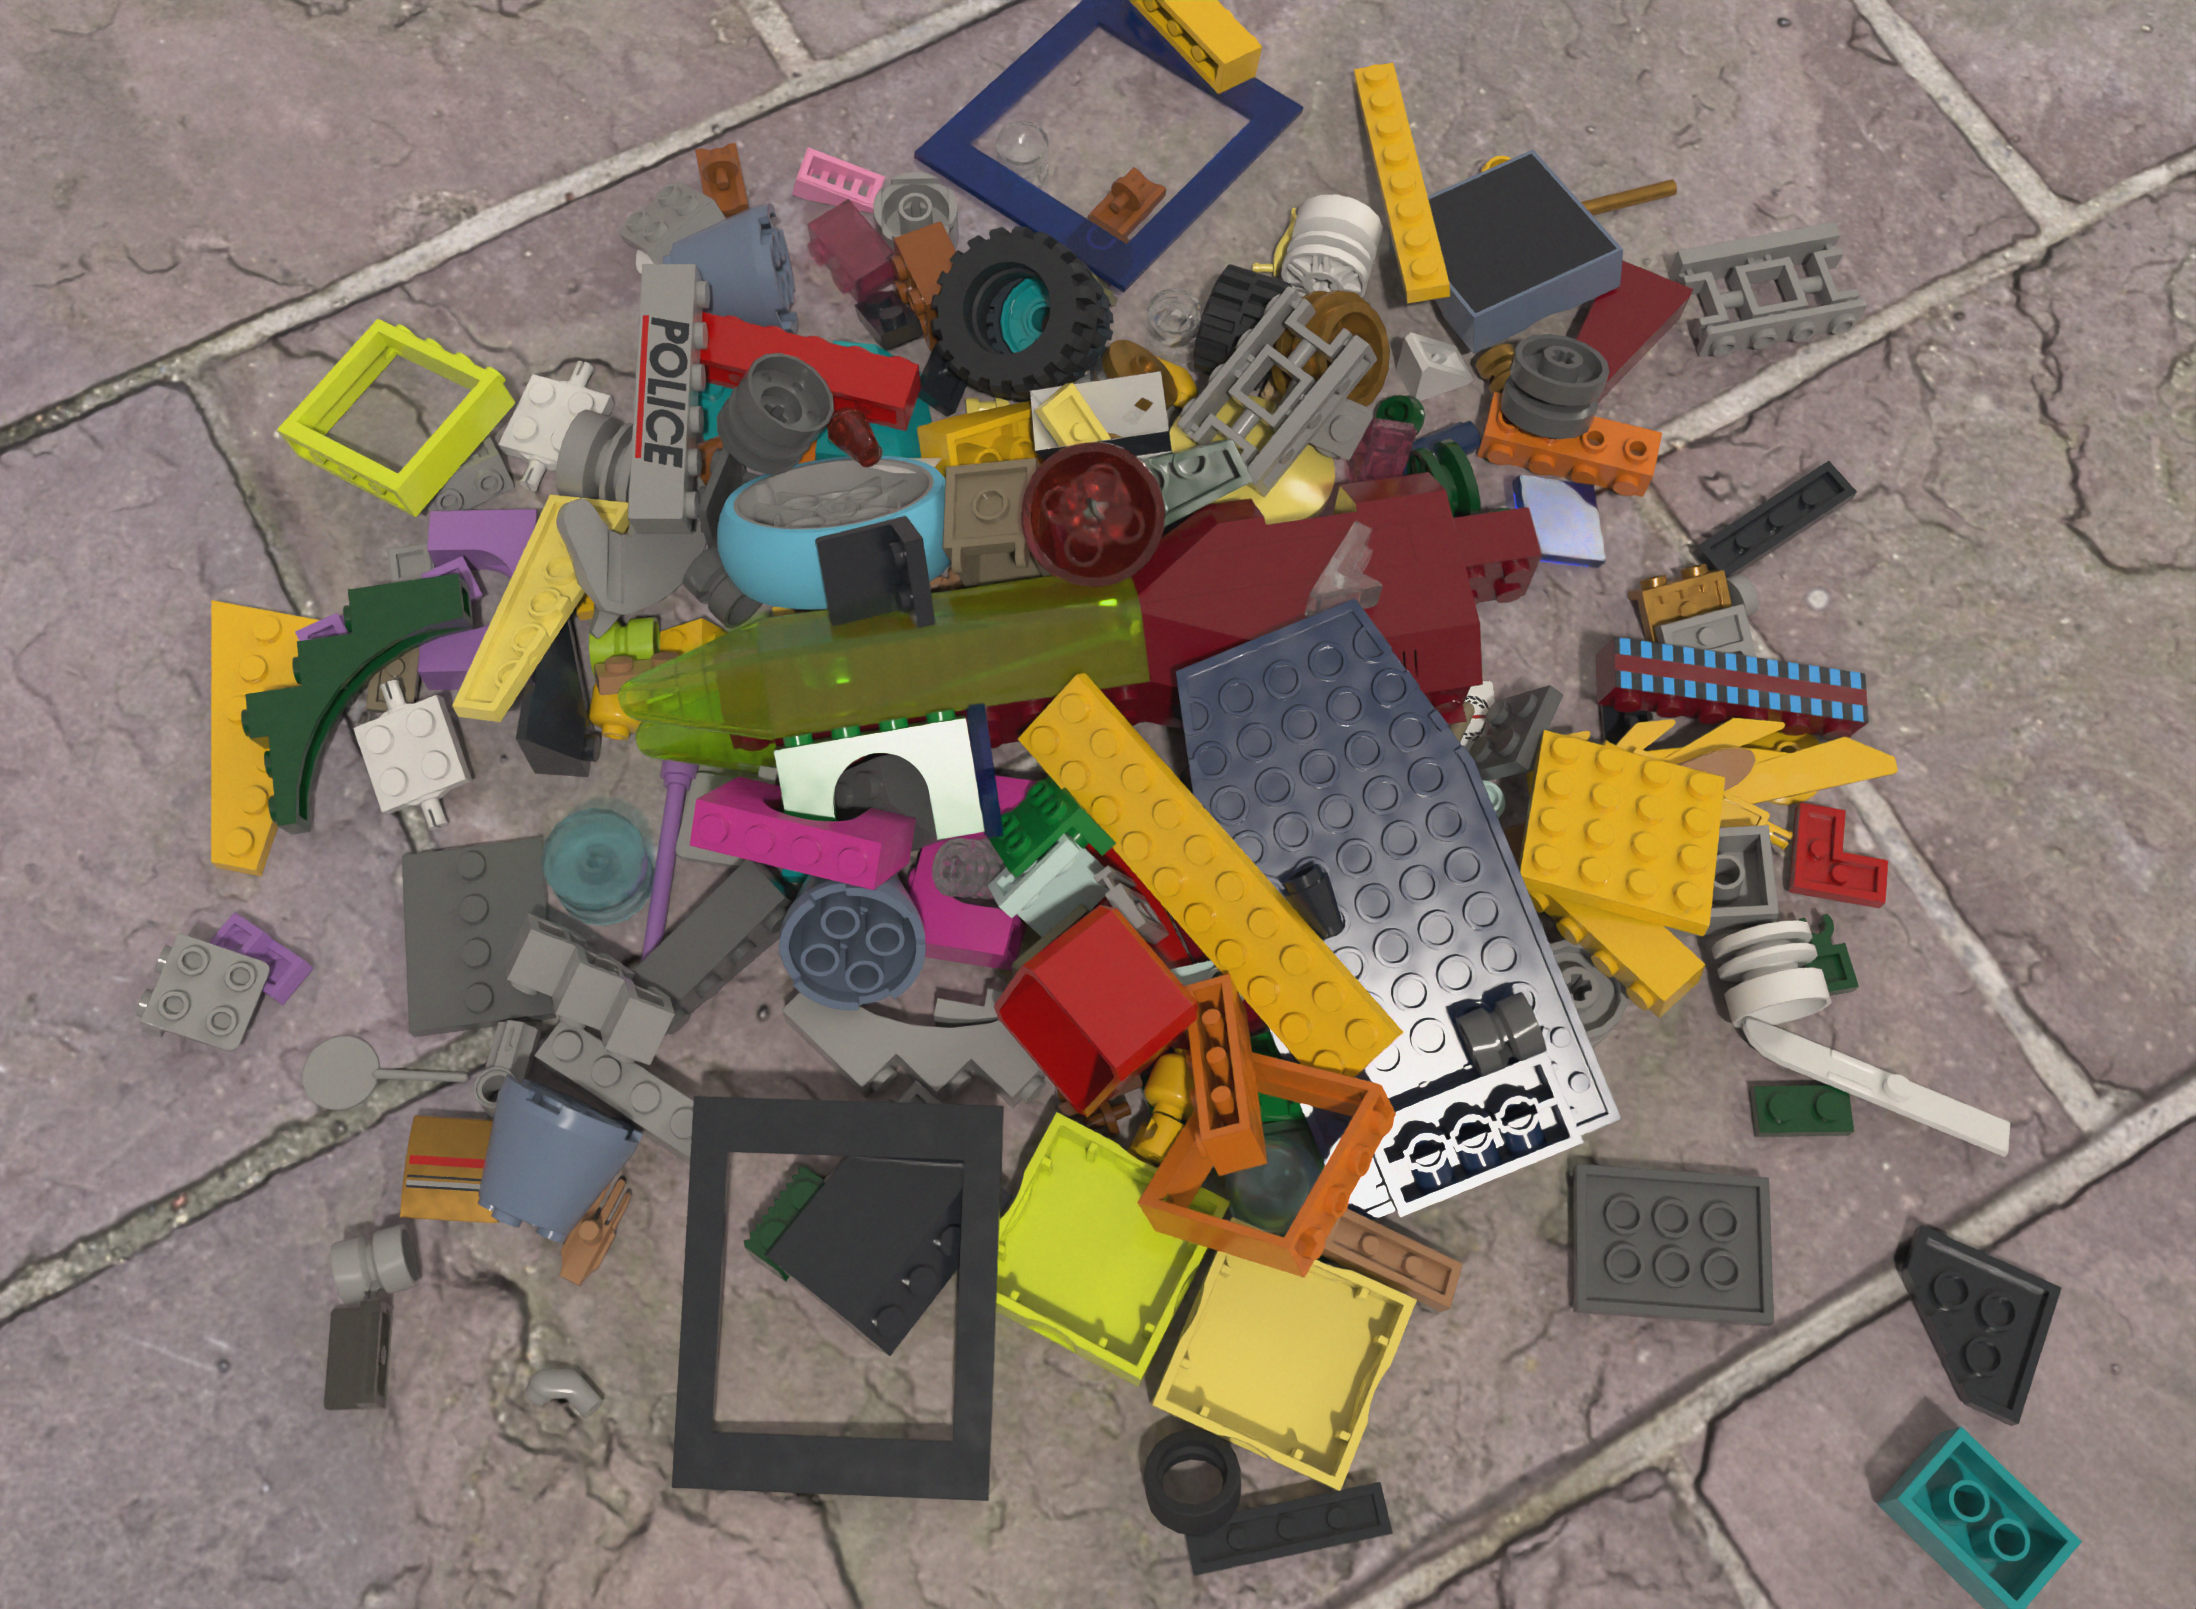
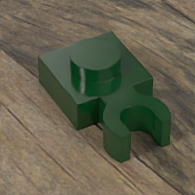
(1832, 959)

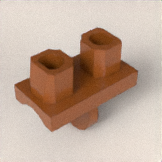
(723, 178)
(1129, 202)

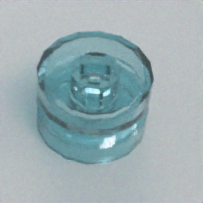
(598, 866)

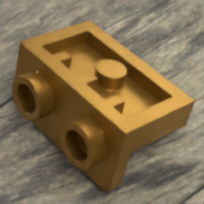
(1680, 598)

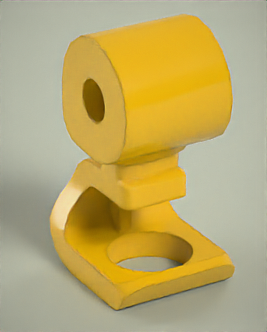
(1155, 1139)

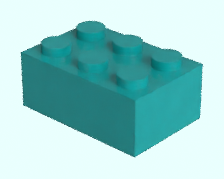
(1979, 1522)

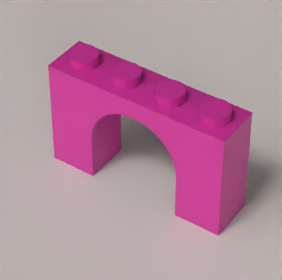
(747, 824)
(965, 930)

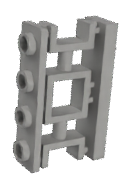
(1763, 260)
(1302, 411)

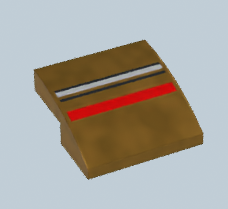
(445, 1169)

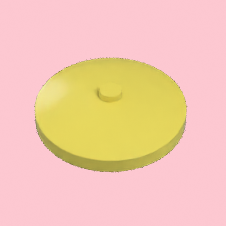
(1301, 489)

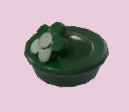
(1402, 409)

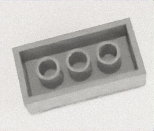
(1742, 883)

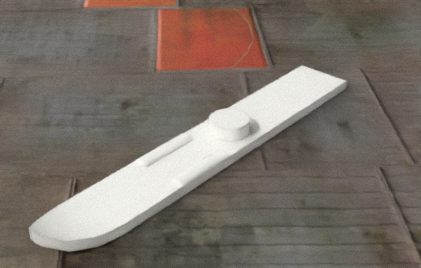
(1879, 1087)

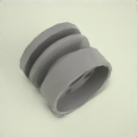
(595, 458)

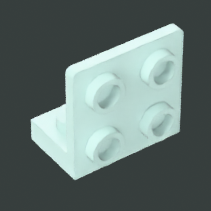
(1050, 886)

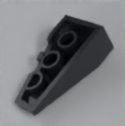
(555, 711)

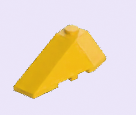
(980, 437)

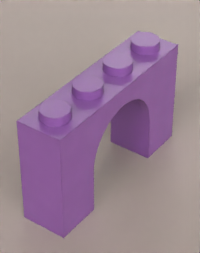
(487, 542)

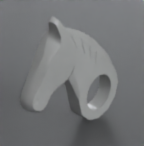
(624, 569)

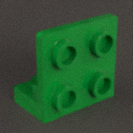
(1040, 822)

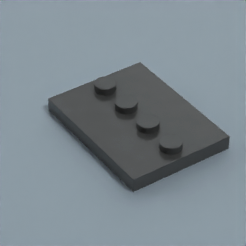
(459, 930)
(1672, 1245)

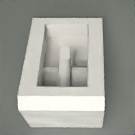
(1430, 367)

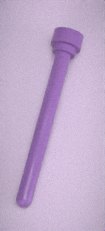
(677, 780)

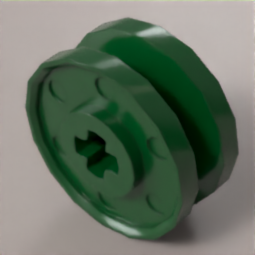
(1453, 471)

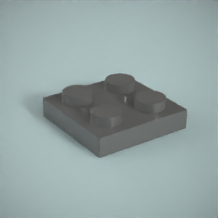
(1514, 732)

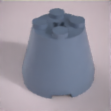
(744, 267)
(852, 942)
(550, 1157)

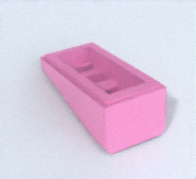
(830, 167)

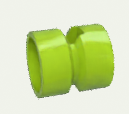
(637, 640)

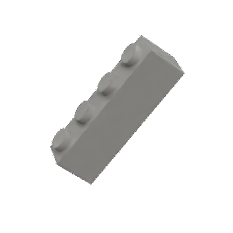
(620, 1088)

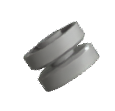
(1596, 997)

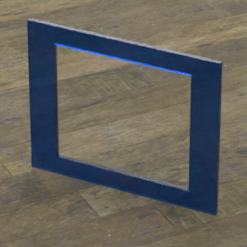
(1118, 263)

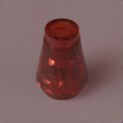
(854, 436)

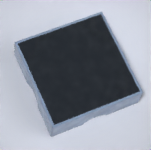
(1517, 250)

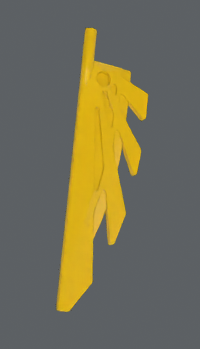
(1774, 772)

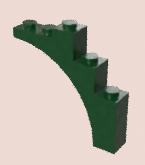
(333, 669)

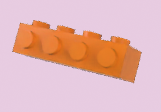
(1606, 456)
(1224, 1079)

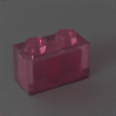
(851, 251)

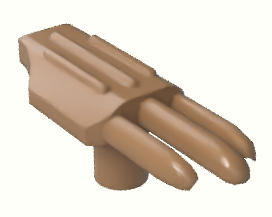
(592, 1238)

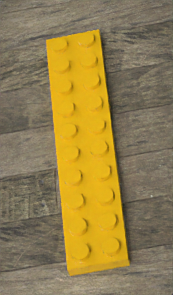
(1209, 883)

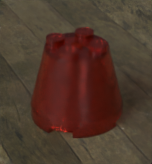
(1082, 547)

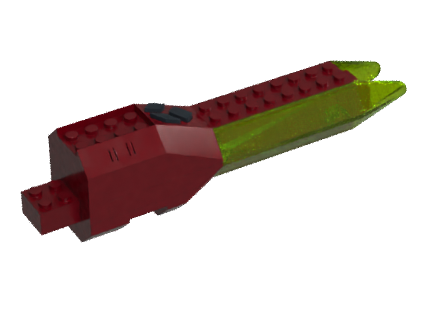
(1022, 641)

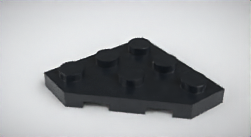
(1982, 1319)

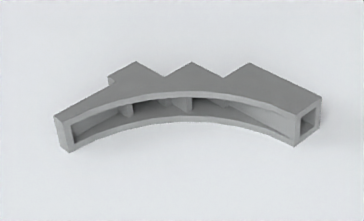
(871, 1047)

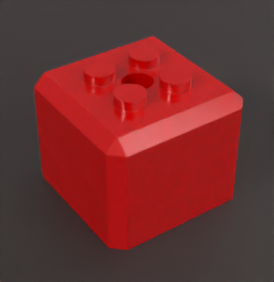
(1095, 1008)

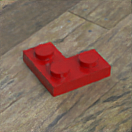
(1821, 866)

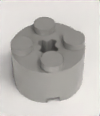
(913, 203)

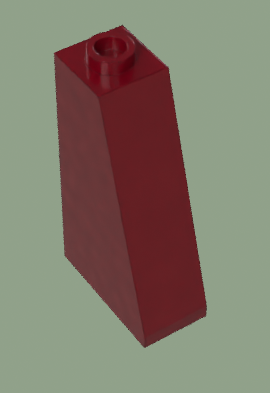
(1632, 319)

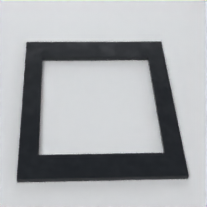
(823, 1462)

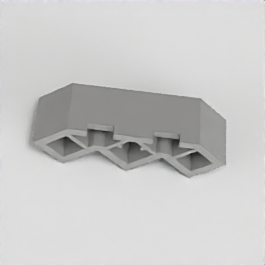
(589, 989)

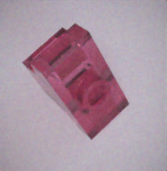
(1381, 451)

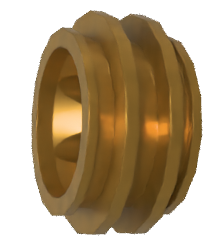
(1333, 313)

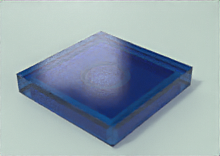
(1563, 518)
(984, 770)

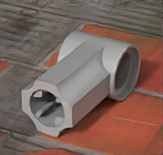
(510, 1054)

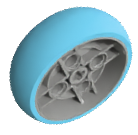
(773, 522)

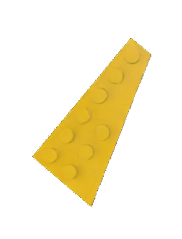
(248, 655)

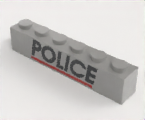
(667, 399)

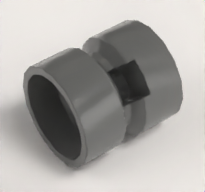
(712, 586)
(1501, 1034)

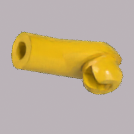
(1184, 382)

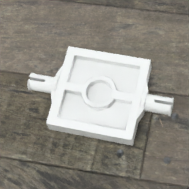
(544, 418)
(412, 754)

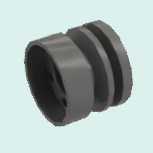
(775, 413)

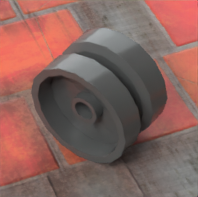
(1554, 386)

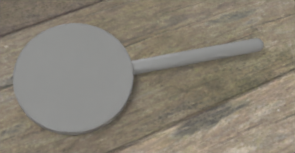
(347, 1070)

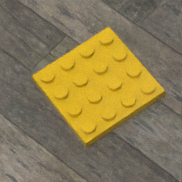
(1622, 833)

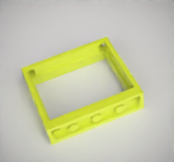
(441, 453)

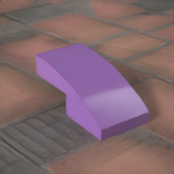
(285, 967)

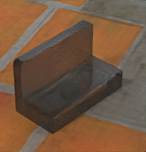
(359, 1357)

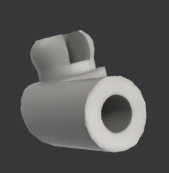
(563, 1383)

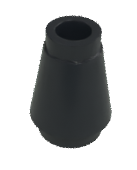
(1314, 899)

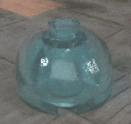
(1273, 1192)

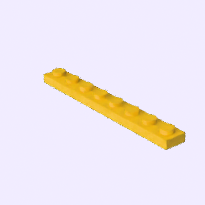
(1401, 184)

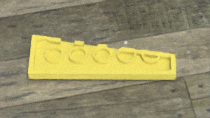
(529, 614)

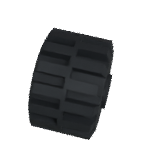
(1231, 310)

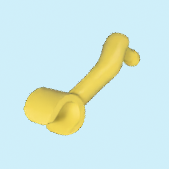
(1280, 251)

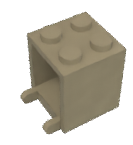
(984, 523)

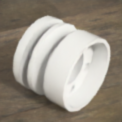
(1332, 246)
(1769, 965)

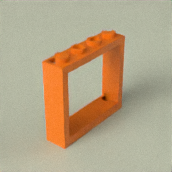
(1186, 1170)

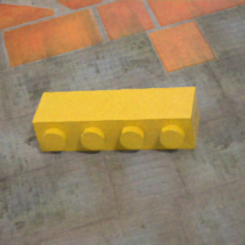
(1206, 39)
(1634, 951)

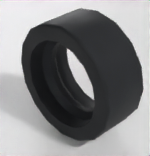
(1185, 1446)

